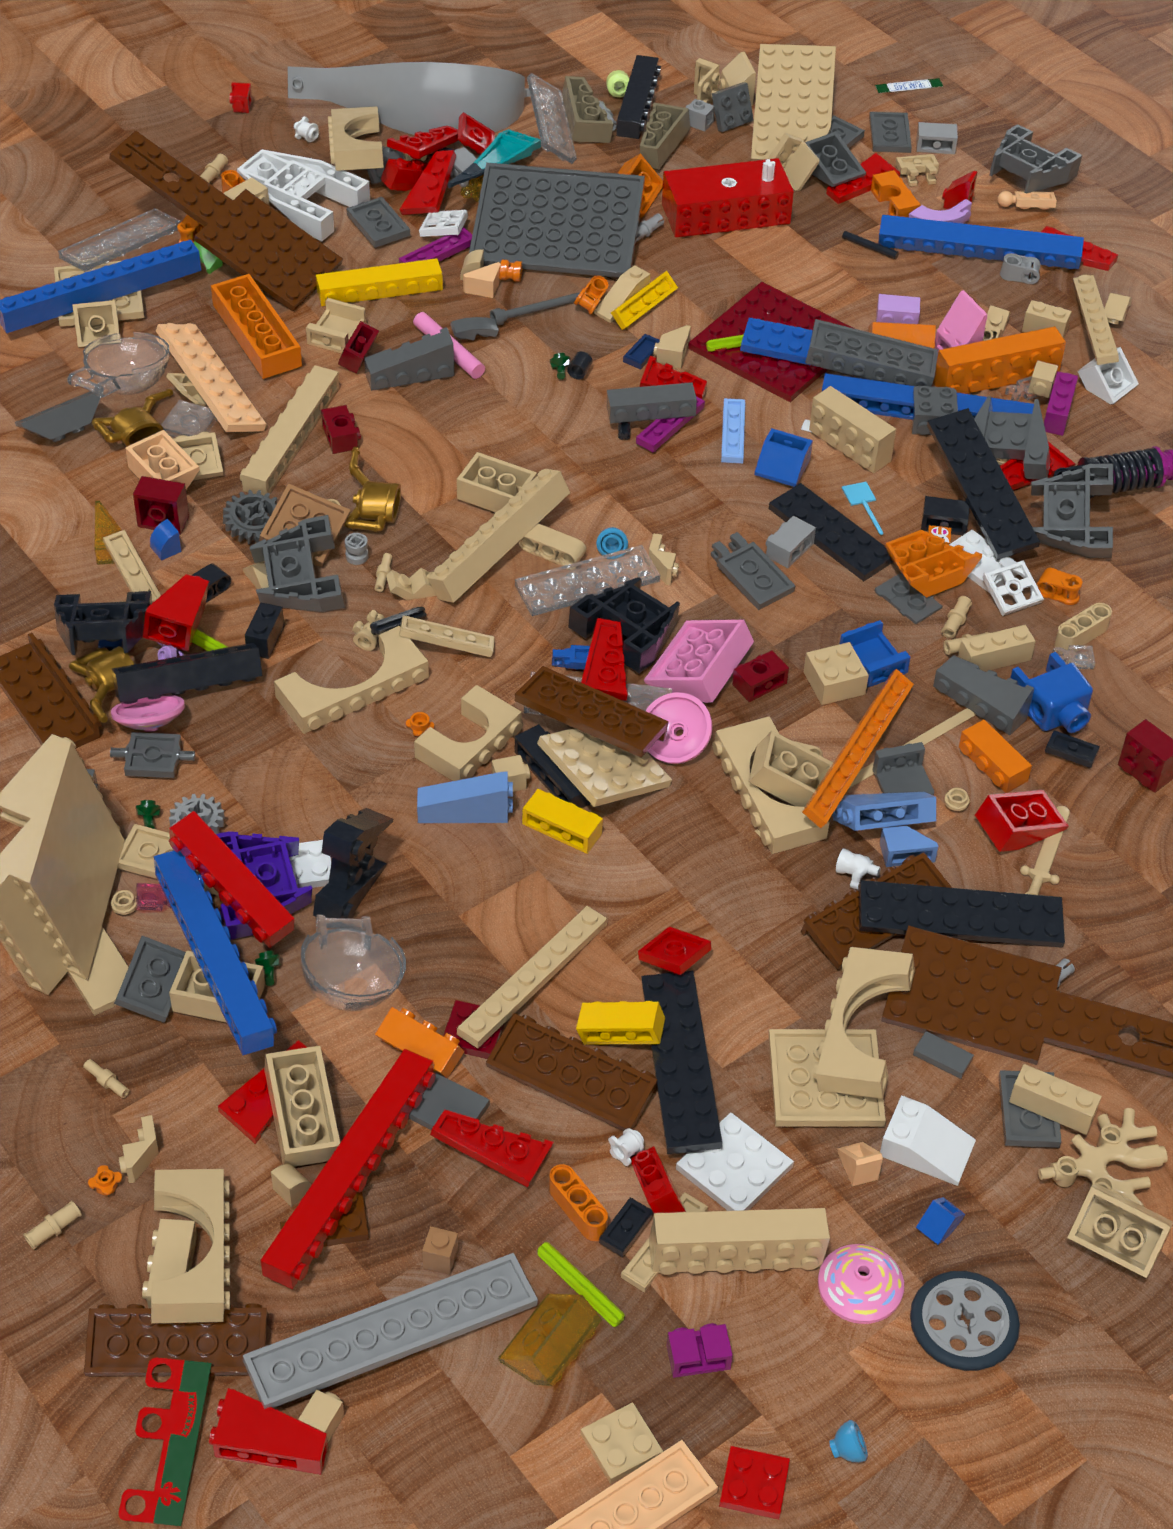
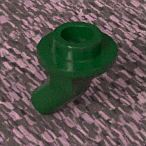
(559, 362)
(148, 810)
(268, 961)

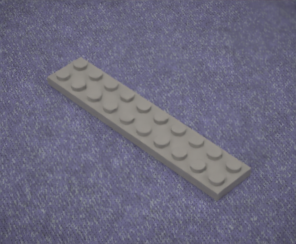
(388, 1331)

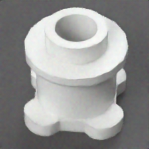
(306, 130)
(626, 1145)

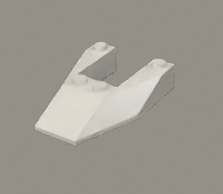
(295, 179)

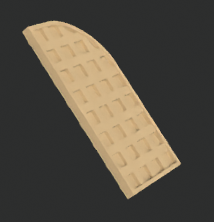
(792, 95)

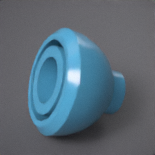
(611, 541)
(849, 1443)

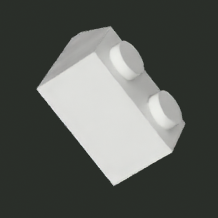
(1109, 380)

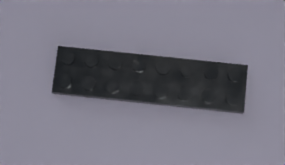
(983, 484)
(961, 913)
(682, 1066)

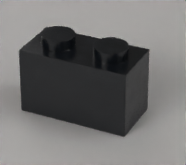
(945, 513)
(265, 628)

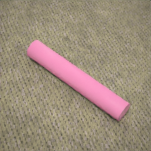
(461, 355)

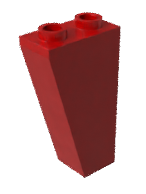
(266, 1436)

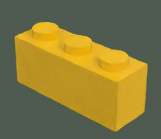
(562, 821)
(620, 1023)

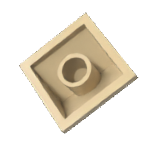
(95, 321)

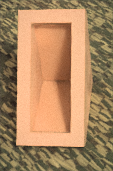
(482, 281)
(861, 1162)

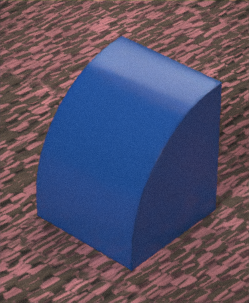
(165, 540)
(940, 1220)

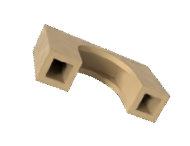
(461, 759)

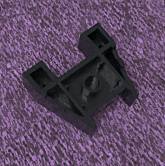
(101, 620)
(642, 620)
(352, 862)

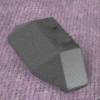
(62, 418)

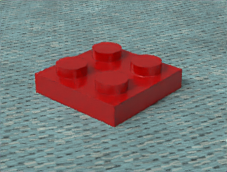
(474, 133)
(674, 950)
(754, 1482)

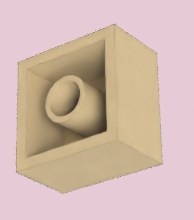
(835, 673)

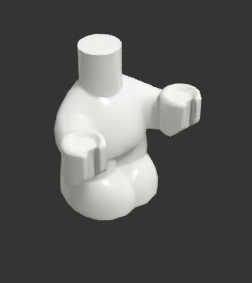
(856, 865)

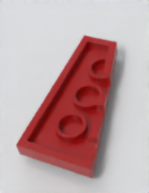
(431, 186)
(605, 660)
(501, 1150)

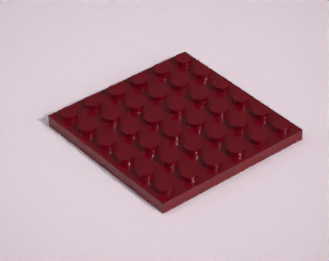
(775, 375)

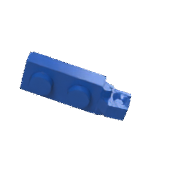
(571, 657)

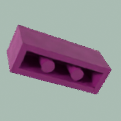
(1060, 403)

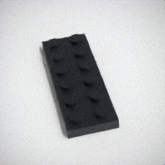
(834, 532)

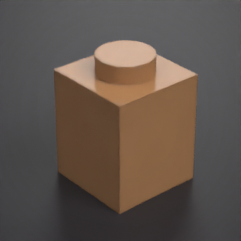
(440, 1250)

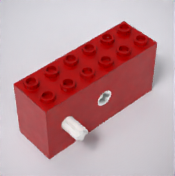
(727, 197)

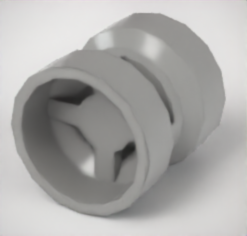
(356, 548)

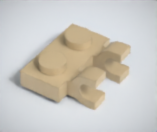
(917, 164)

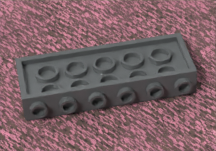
(871, 355)

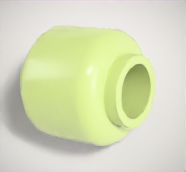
(617, 83)

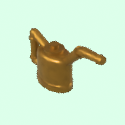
(132, 423)
(374, 501)
(98, 669)

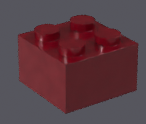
(160, 500)
(1148, 755)

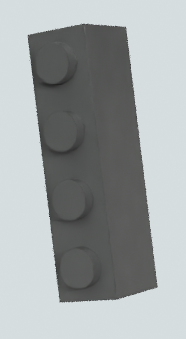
(651, 402)

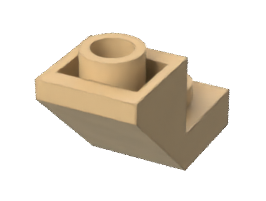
(1117, 308)
(996, 323)
(663, 560)
(411, 588)
(140, 1154)

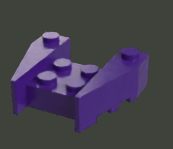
(271, 865)

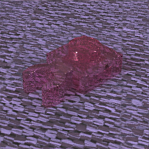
(150, 897)

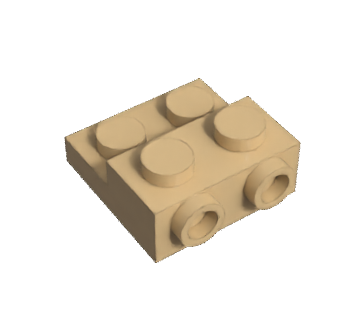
(204, 452)

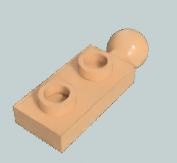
(1042, 200)

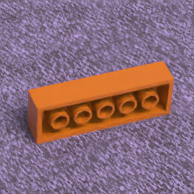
(256, 326)
(997, 360)

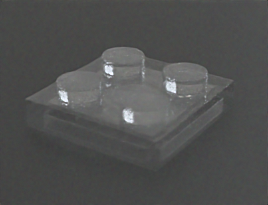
(188, 419)

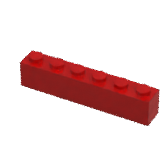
(231, 879)

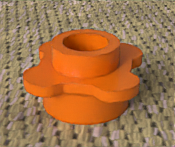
(419, 723)
(105, 1187)

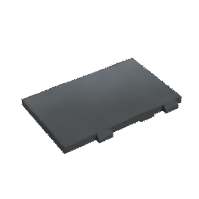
(907, 599)

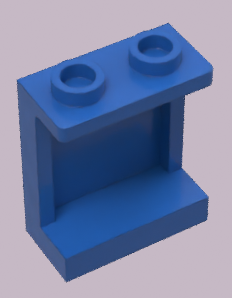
(876, 652)

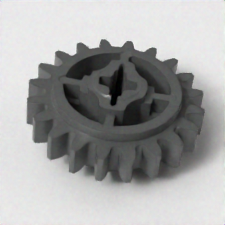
(253, 514)

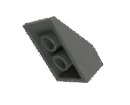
(836, 161)

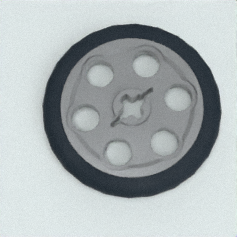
(937, 1342)

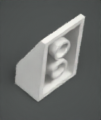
(926, 1141)

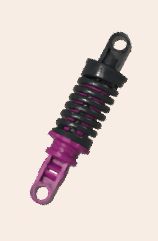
(1133, 469)

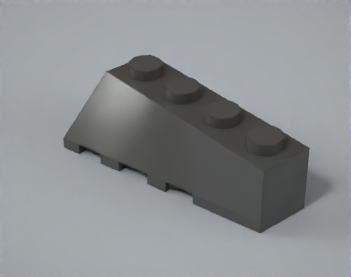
(984, 693)

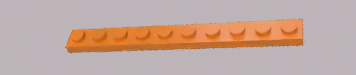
(857, 749)

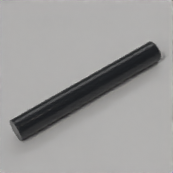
(870, 245)

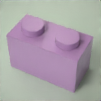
(898, 309)

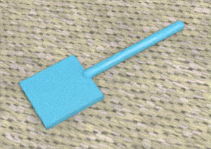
(861, 494)

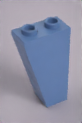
(467, 800)
(885, 810)

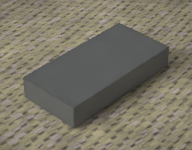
(943, 1054)

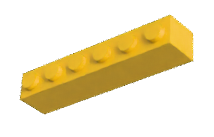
(380, 281)

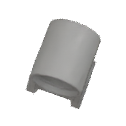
(1018, 268)

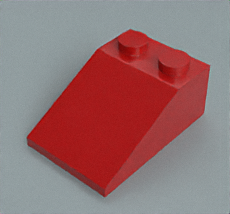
(1019, 819)

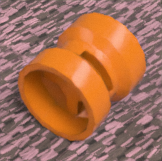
(511, 270)

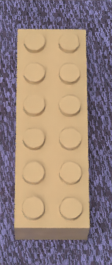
(738, 1240)

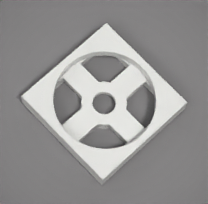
(455, 217)
(997, 592)

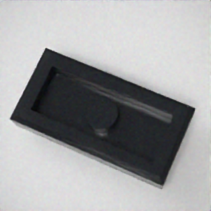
(1072, 749)
(626, 1227)

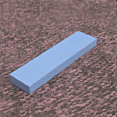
(733, 431)

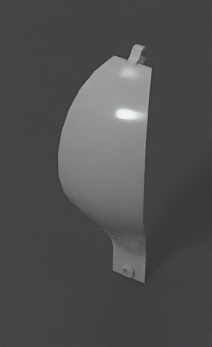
(418, 94)

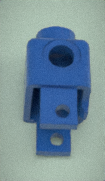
(1058, 695)

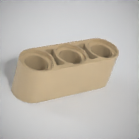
(553, 545)
(1084, 626)

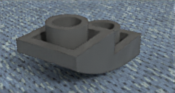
(469, 327)

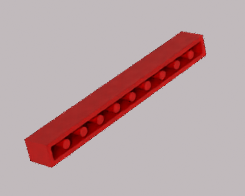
(347, 1170)

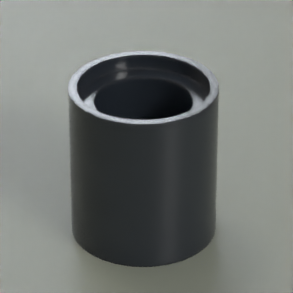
(579, 365)

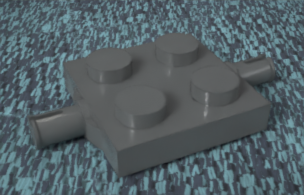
(152, 755)

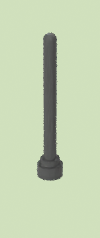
(501, 315)

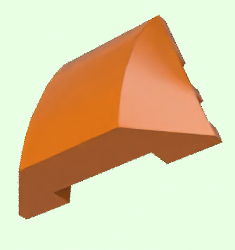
(930, 562)

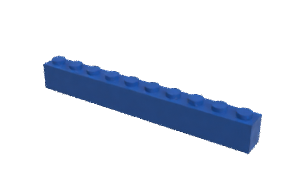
(979, 241)
(99, 285)
(898, 402)
(215, 953)

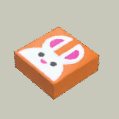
(943, 532)

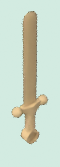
(1043, 864)

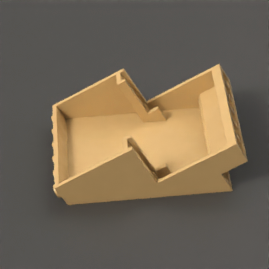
(56, 867)

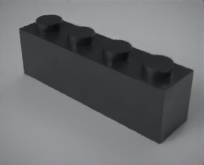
(545, 768)

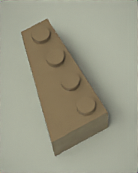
(583, 112)
(663, 133)

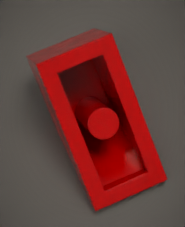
(959, 190)

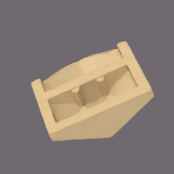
(186, 387)

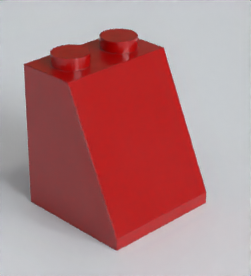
(177, 613)

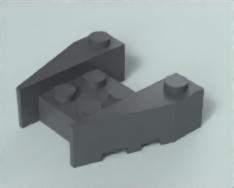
(1032, 162)
(1017, 437)
(1068, 511)
(292, 569)

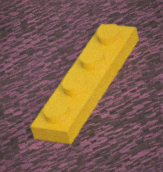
(644, 300)

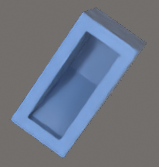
(902, 842)

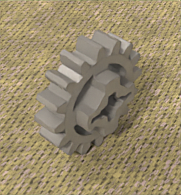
(208, 811)

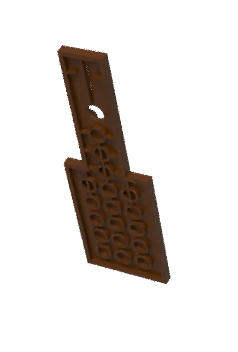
(237, 231)
(1013, 1007)

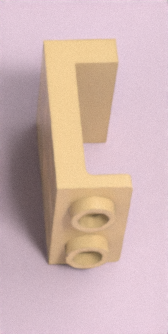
(335, 325)

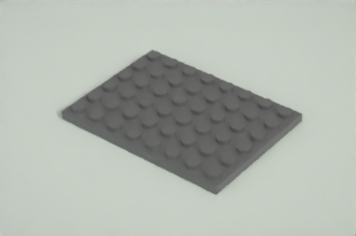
(558, 219)

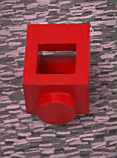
(241, 97)

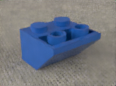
(784, 457)

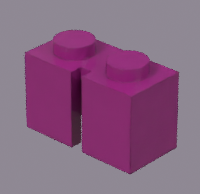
(699, 1351)

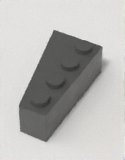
(412, 363)

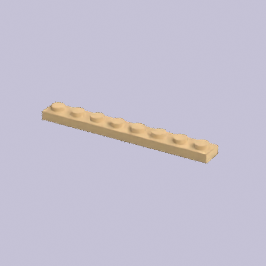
(1095, 320)
(531, 977)

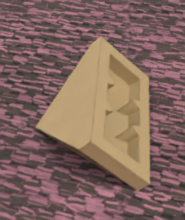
(257, 574)

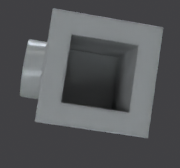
(701, 114)

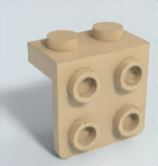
(706, 80)
(796, 159)

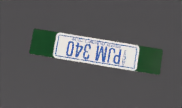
(910, 85)

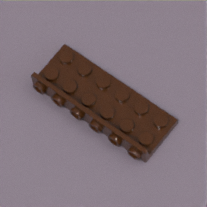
(45, 696)
(592, 711)
(838, 925)
(572, 1072)
(126, 1340)

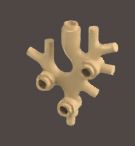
(1110, 1147)

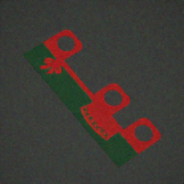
(180, 1436)

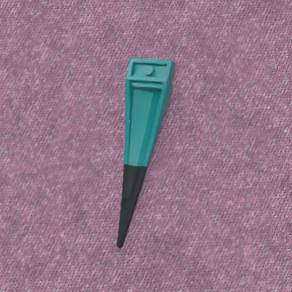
(505, 149)

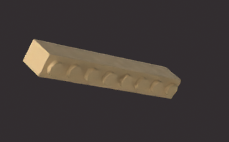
(290, 431)
(498, 535)

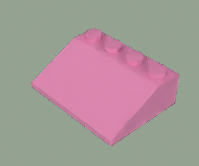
(701, 657)

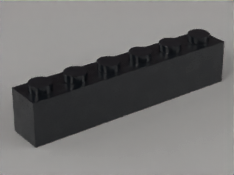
(638, 97)
(187, 672)

